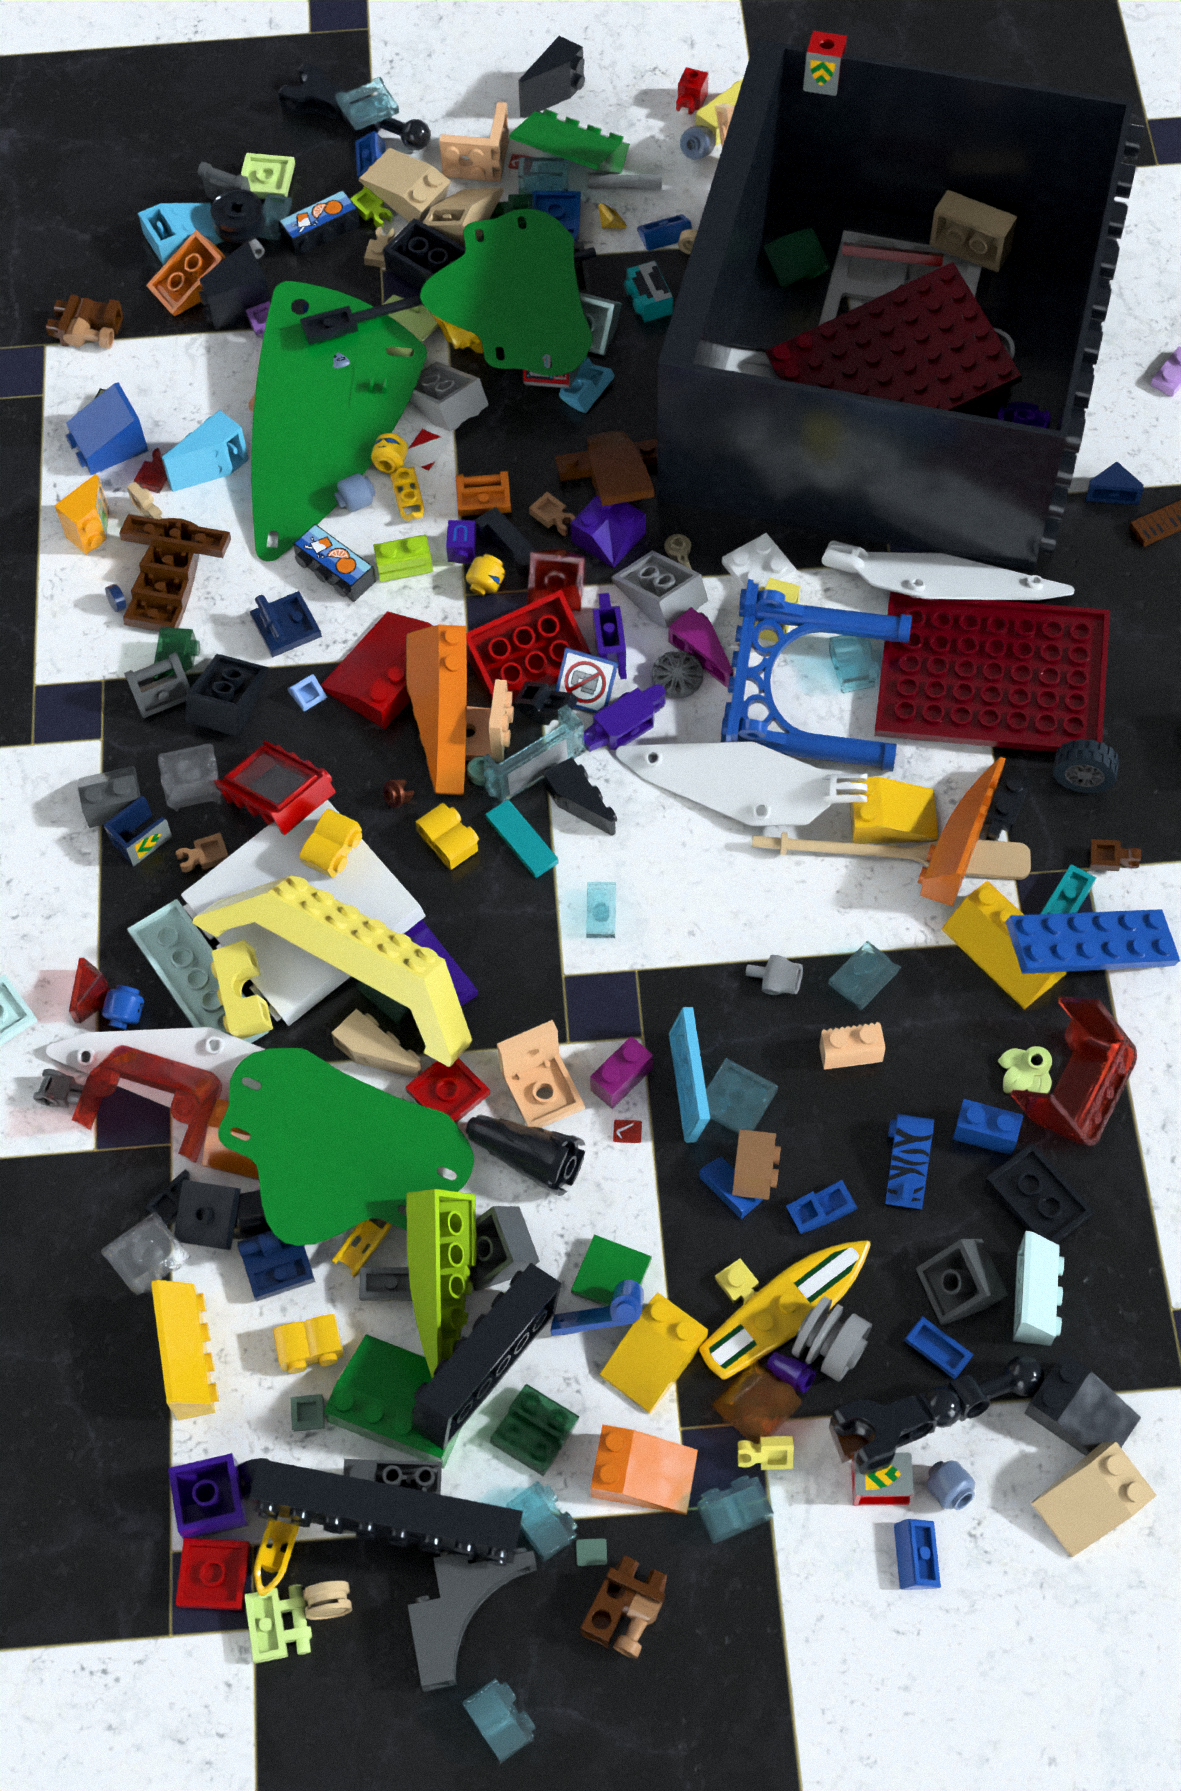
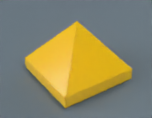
(610, 218)

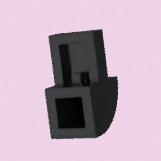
(541, 703)

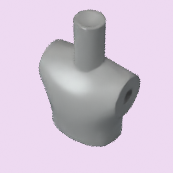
(778, 976)

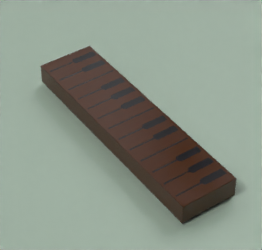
(1157, 524)

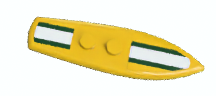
(781, 1306)

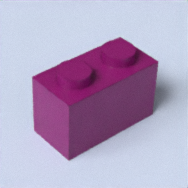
(621, 1072)

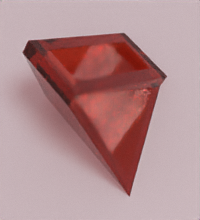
(88, 991)

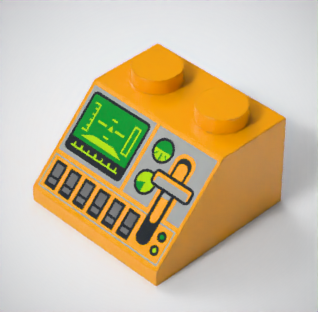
(85, 515)

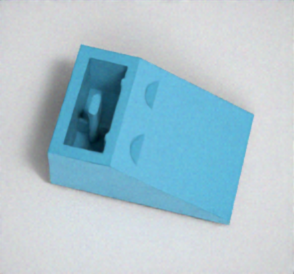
(171, 224)
(206, 453)

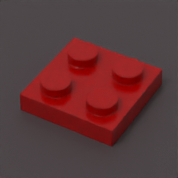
(448, 1089)
(213, 1574)

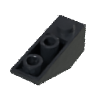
(573, 793)

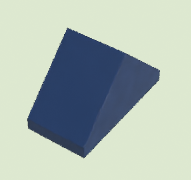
(1115, 486)

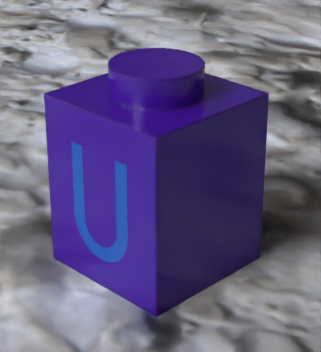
(461, 541)

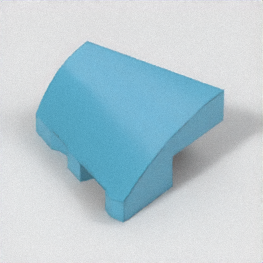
(587, 386)

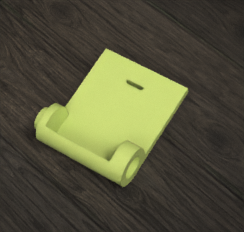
(416, 320)

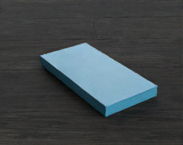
(689, 1075)

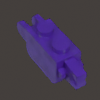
(610, 633)
(625, 719)

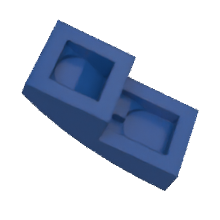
(821, 1208)

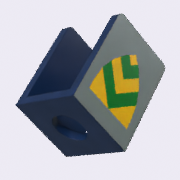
(146, 841)

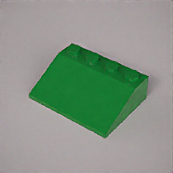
(572, 141)
(378, 1399)

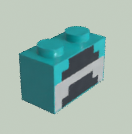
(648, 291)

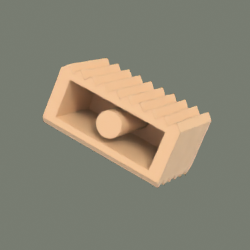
(852, 1046)

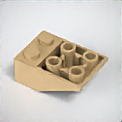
(461, 209)

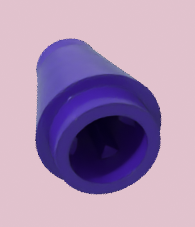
(792, 1371)

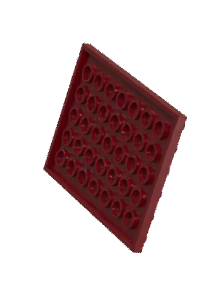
(907, 346)
(994, 674)

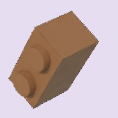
(754, 1164)

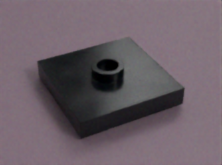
(207, 1214)

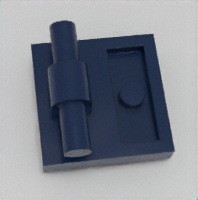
(284, 623)
(274, 1265)

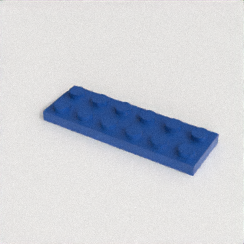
(1092, 941)

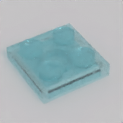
(738, 1097)

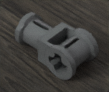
(58, 1089)

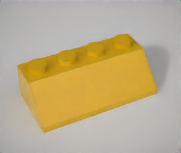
(982, 934)
(184, 1349)

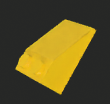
(893, 813)
(654, 1352)

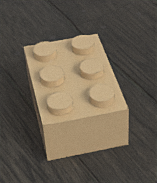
(973, 231)

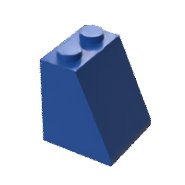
(106, 431)

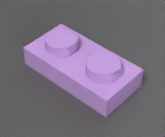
(1169, 376)

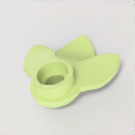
(1022, 1073)

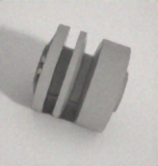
(836, 1341)

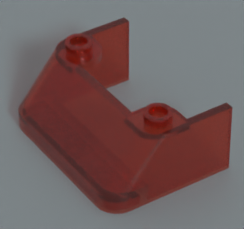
(1092, 1079)
(193, 1090)

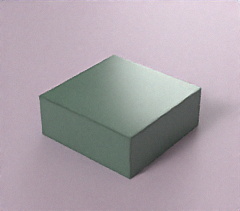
(307, 1412)

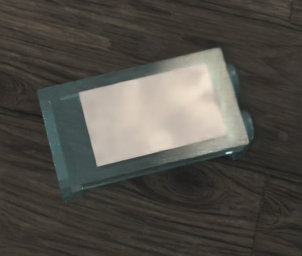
(527, 765)

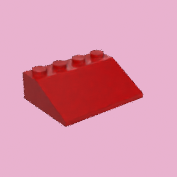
(525, 644)
(375, 671)

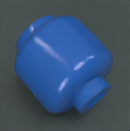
(122, 1006)

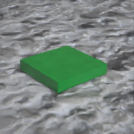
(605, 1267)

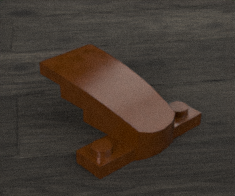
(614, 466)
(167, 567)

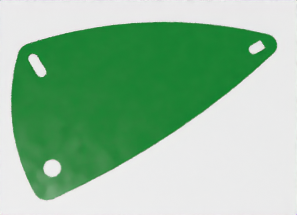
(302, 415)

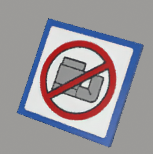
(588, 678)

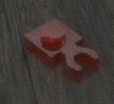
(152, 474)

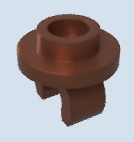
(394, 793)

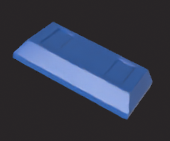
(938, 1347)

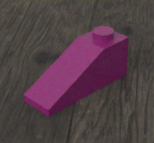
(696, 635)

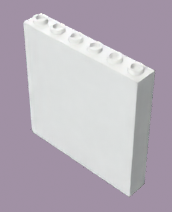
(288, 974)

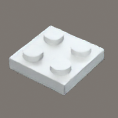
(758, 562)

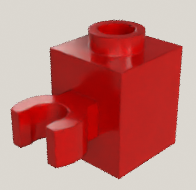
(692, 90)

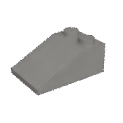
(448, 396)
(661, 587)

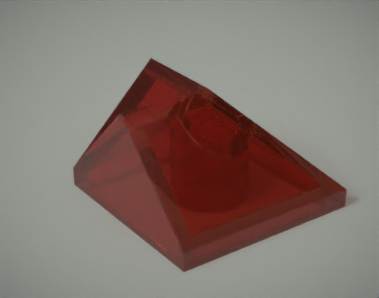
(554, 572)

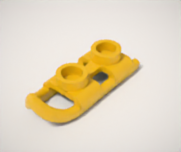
(409, 496)
(353, 1256)
(272, 1558)

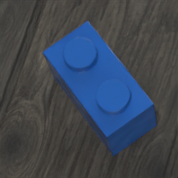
(988, 1127)

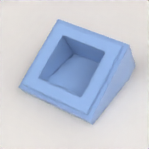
(307, 692)

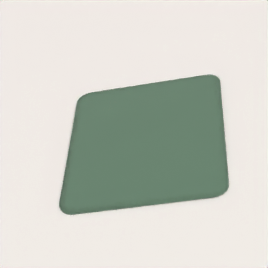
(591, 1552)

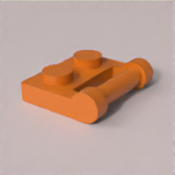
(482, 499)

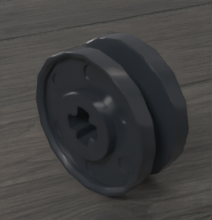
(237, 216)

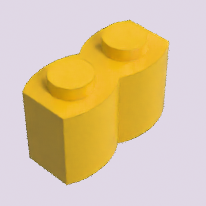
(447, 836)
(330, 843)
(308, 1343)

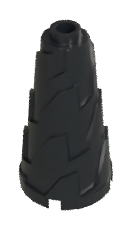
(532, 1151)

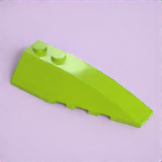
(439, 1265)

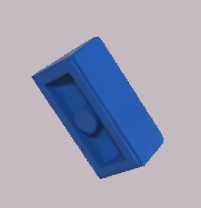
(368, 151)
(663, 231)
(720, 1178)
(917, 1554)

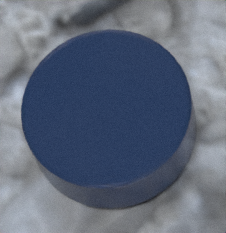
(115, 597)

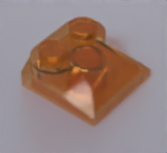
(757, 1403)

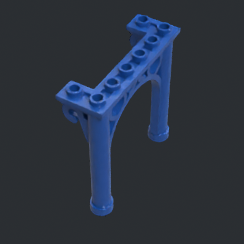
(770, 610)

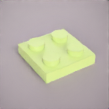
(268, 174)

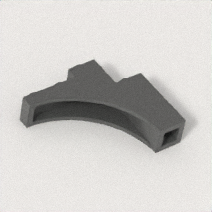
(442, 1621)

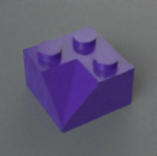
(608, 530)
(208, 1497)

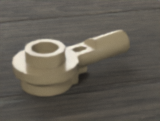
(678, 548)

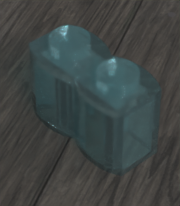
(853, 662)
(734, 1509)
(542, 1520)
(499, 1720)

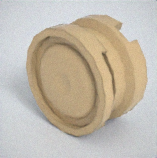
(327, 1600)

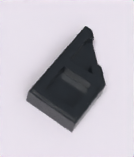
(167, 1200)

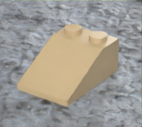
(406, 184)
(1093, 1498)

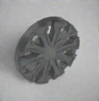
(678, 674)

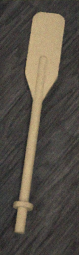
(988, 859)

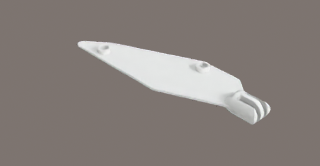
(940, 575)
(744, 780)
(196, 1047)

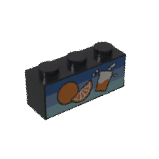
(319, 223)
(334, 563)

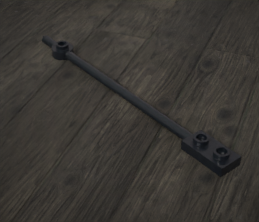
(343, 321)

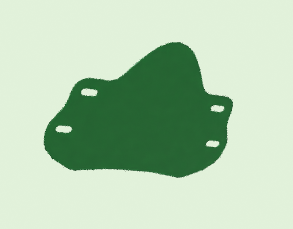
(516, 293)
(335, 1145)

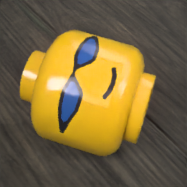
(389, 452)
(485, 575)

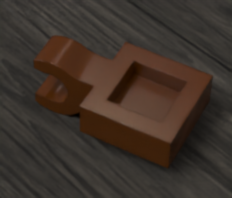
(1108, 855)

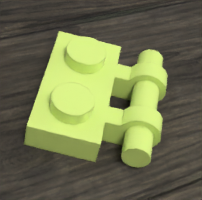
(267, 1624)

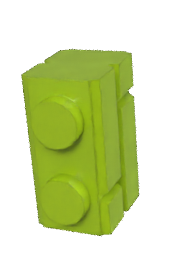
(403, 558)

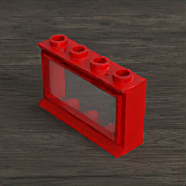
(277, 786)

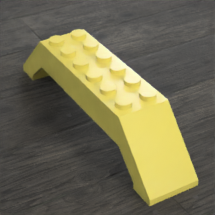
(357, 947)

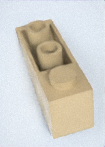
(369, 1046)

